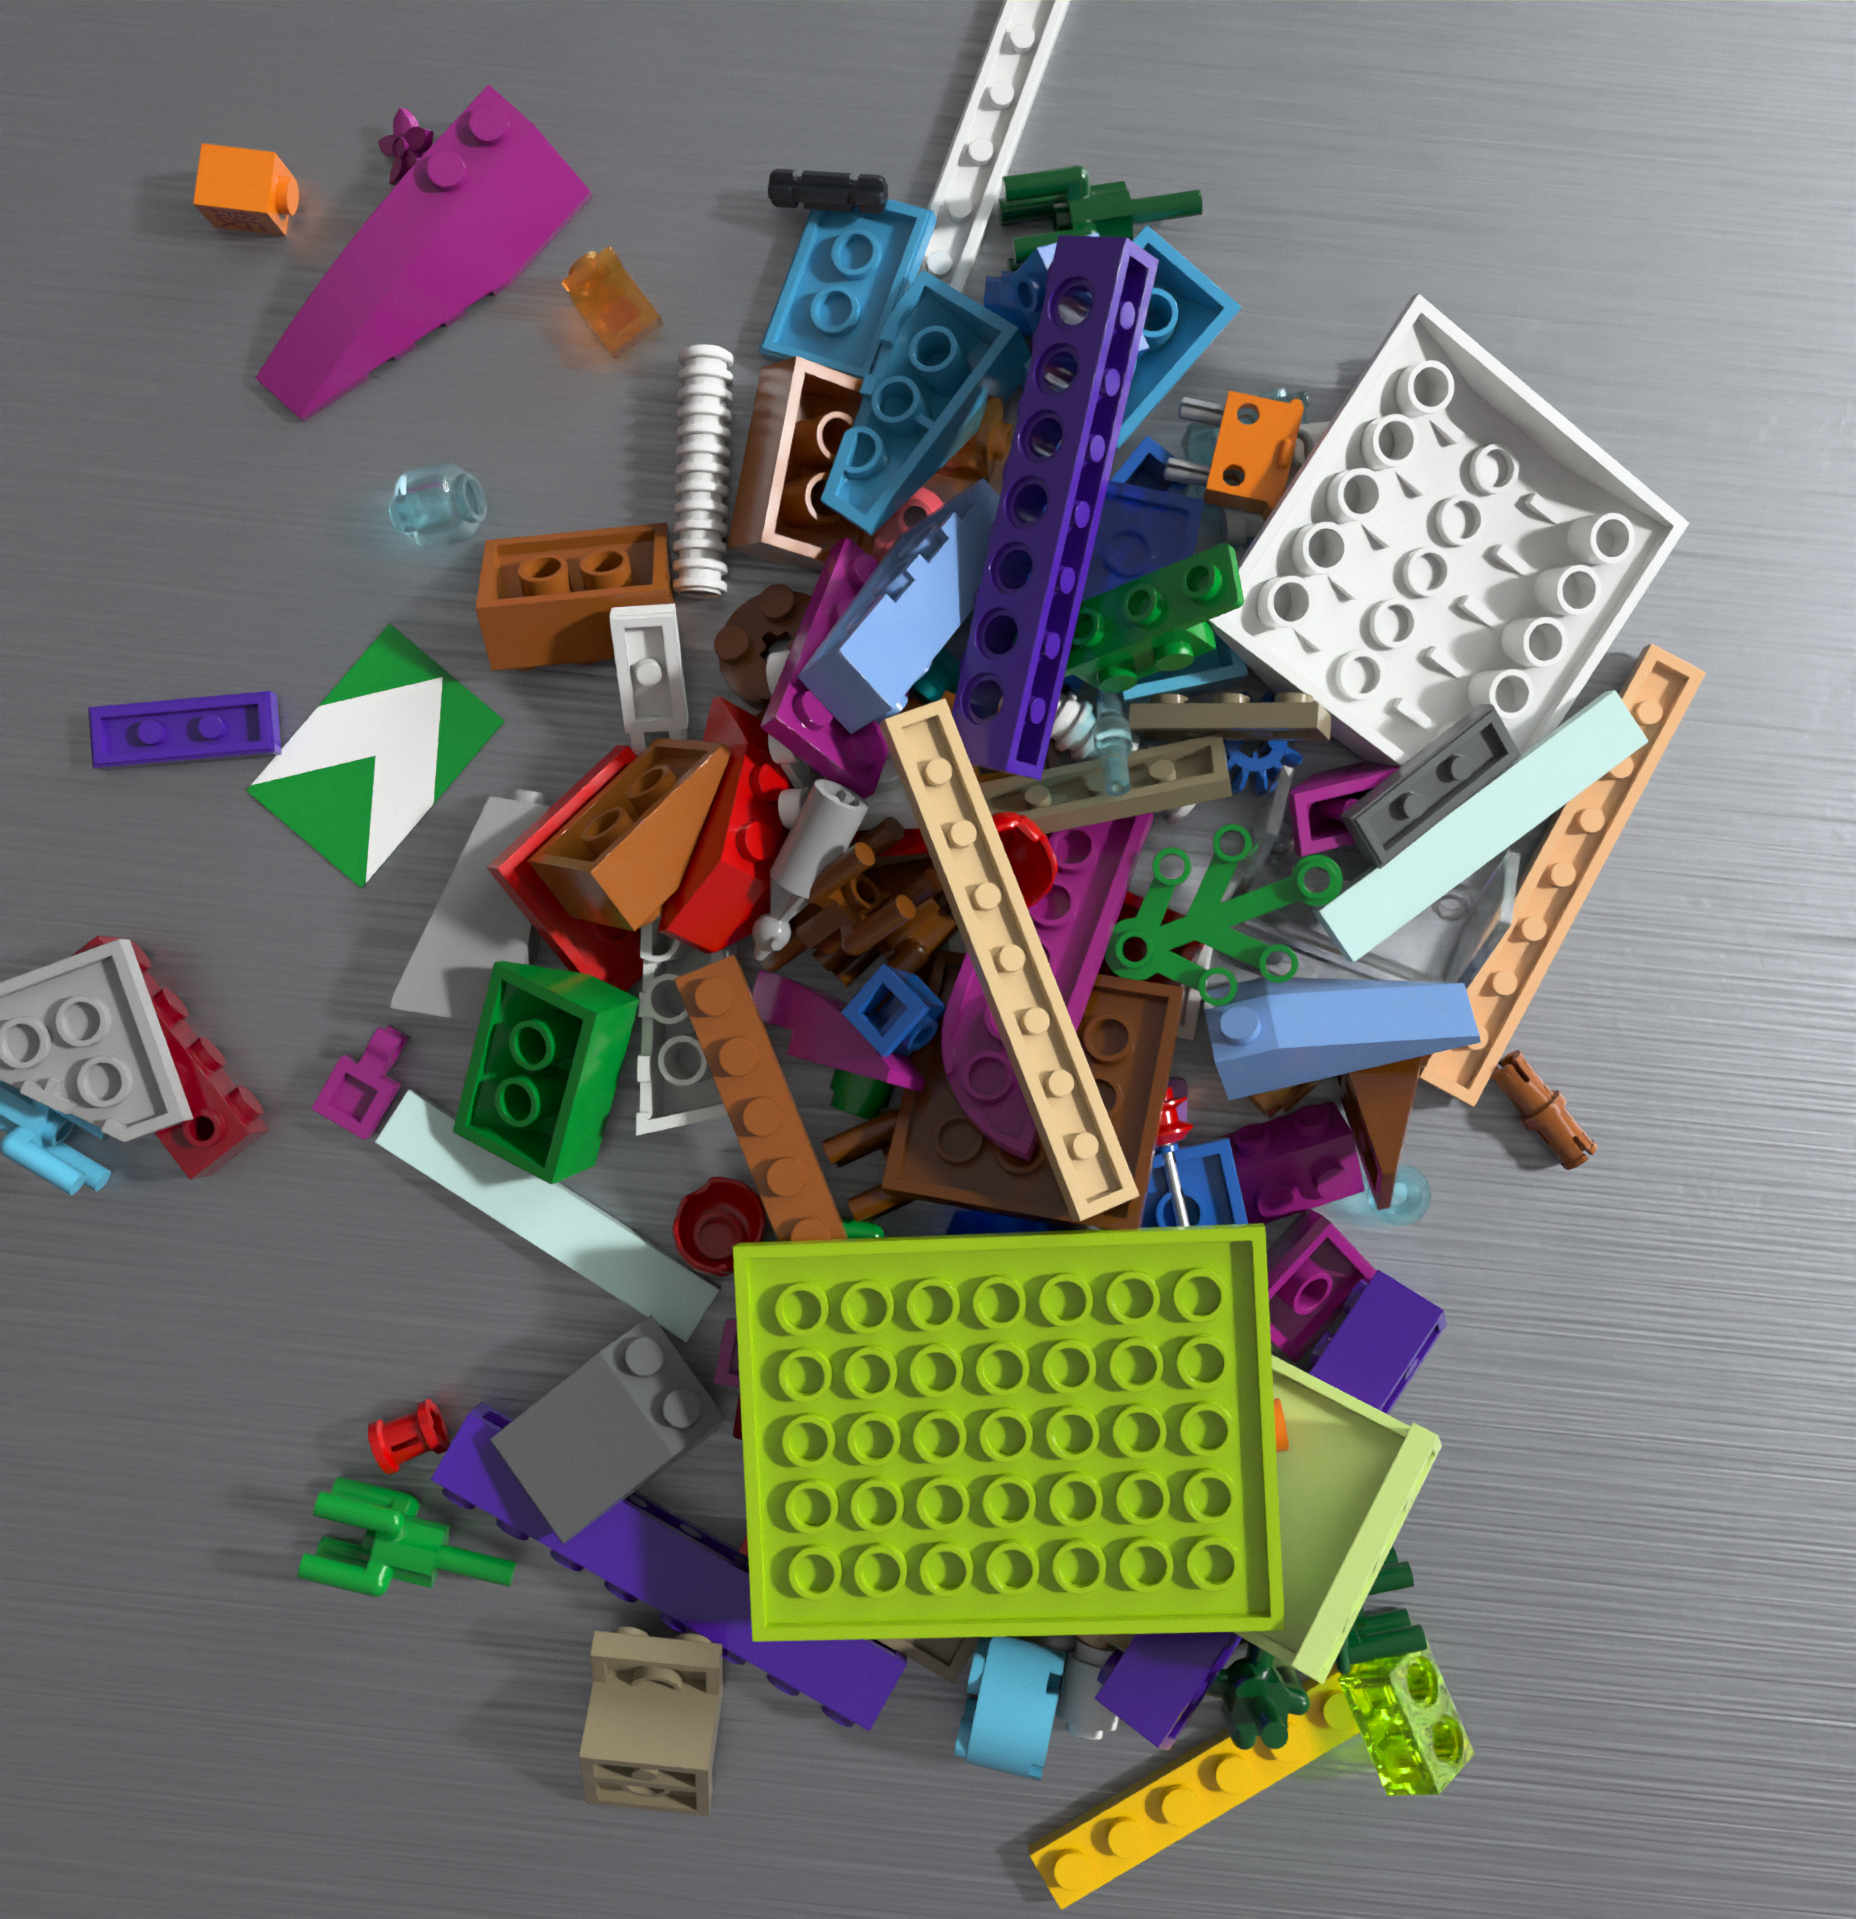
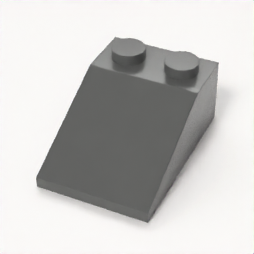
(608, 1429)

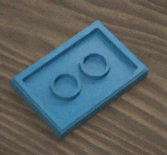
(846, 284)

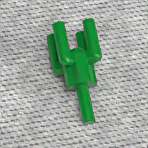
(394, 1544)

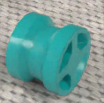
(940, 677)

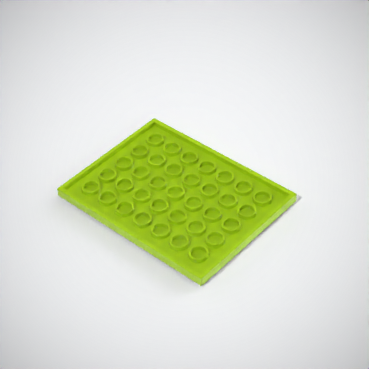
(1009, 1434)

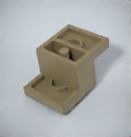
(652, 1721)

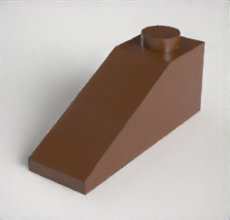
(1379, 1114)

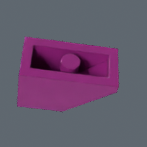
(1322, 799)

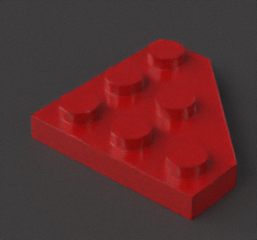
(581, 945)

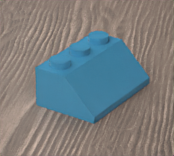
(1180, 324)

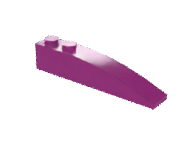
(431, 249)

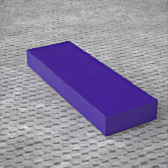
(184, 730)

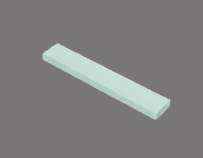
(1482, 826)
(550, 1218)

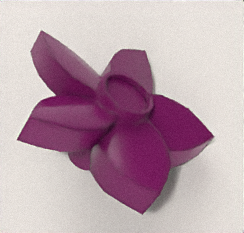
(406, 144)

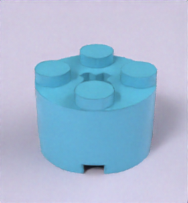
(1014, 1708)

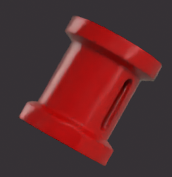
(408, 1436)

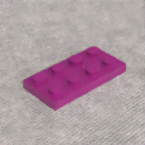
(794, 711)

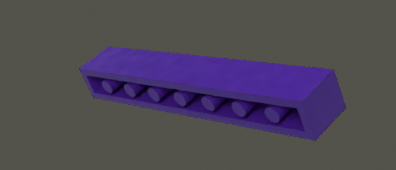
(1370, 1358)
(677, 1570)

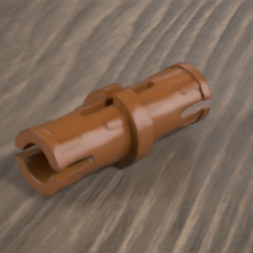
(1543, 1110)

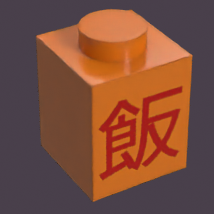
(245, 189)

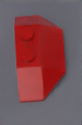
(739, 841)

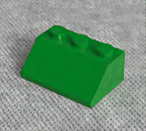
(545, 1068)

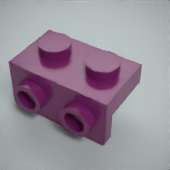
(1295, 1163)

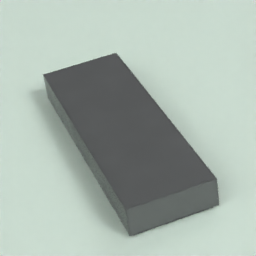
(1430, 785)

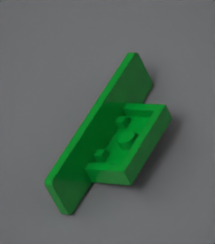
(1154, 621)

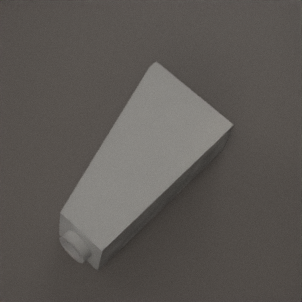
(473, 920)

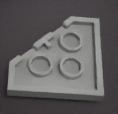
(91, 1043)

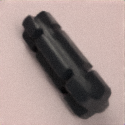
(828, 191)

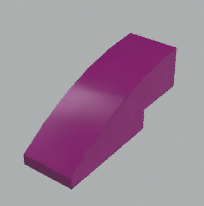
(825, 1033)

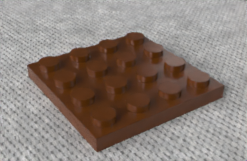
(947, 1161)

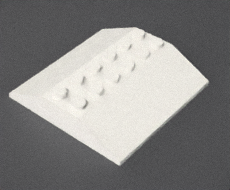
(1445, 553)

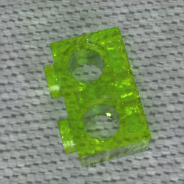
(1408, 1722)

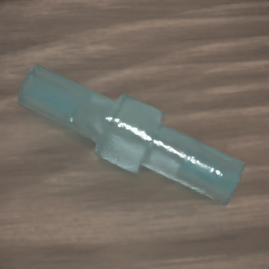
(1112, 742)

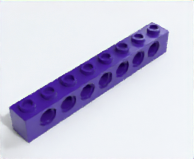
(1101, 348)

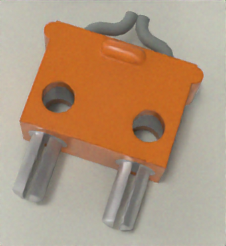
(1250, 454)

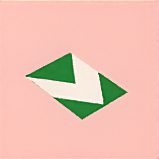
(375, 755)

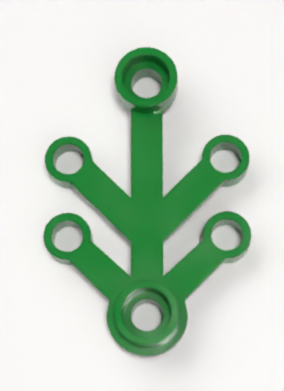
(1210, 920)

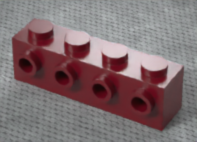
(223, 1114)

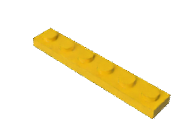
(1184, 1797)

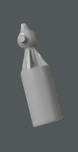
(815, 840)

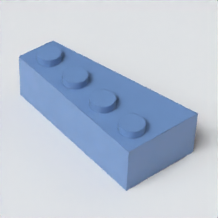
(904, 612)

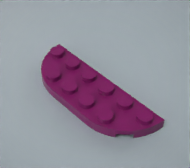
(1074, 932)

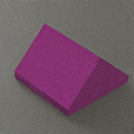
(1309, 1281)

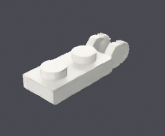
(649, 672)

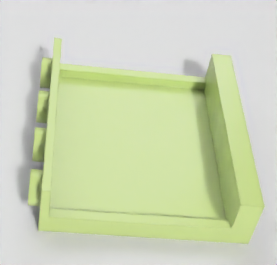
(1339, 1511)

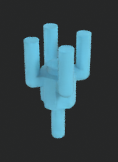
(37, 1143)

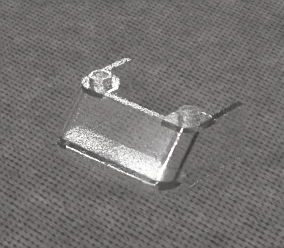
(1437, 945)

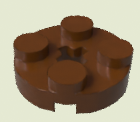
(749, 635)

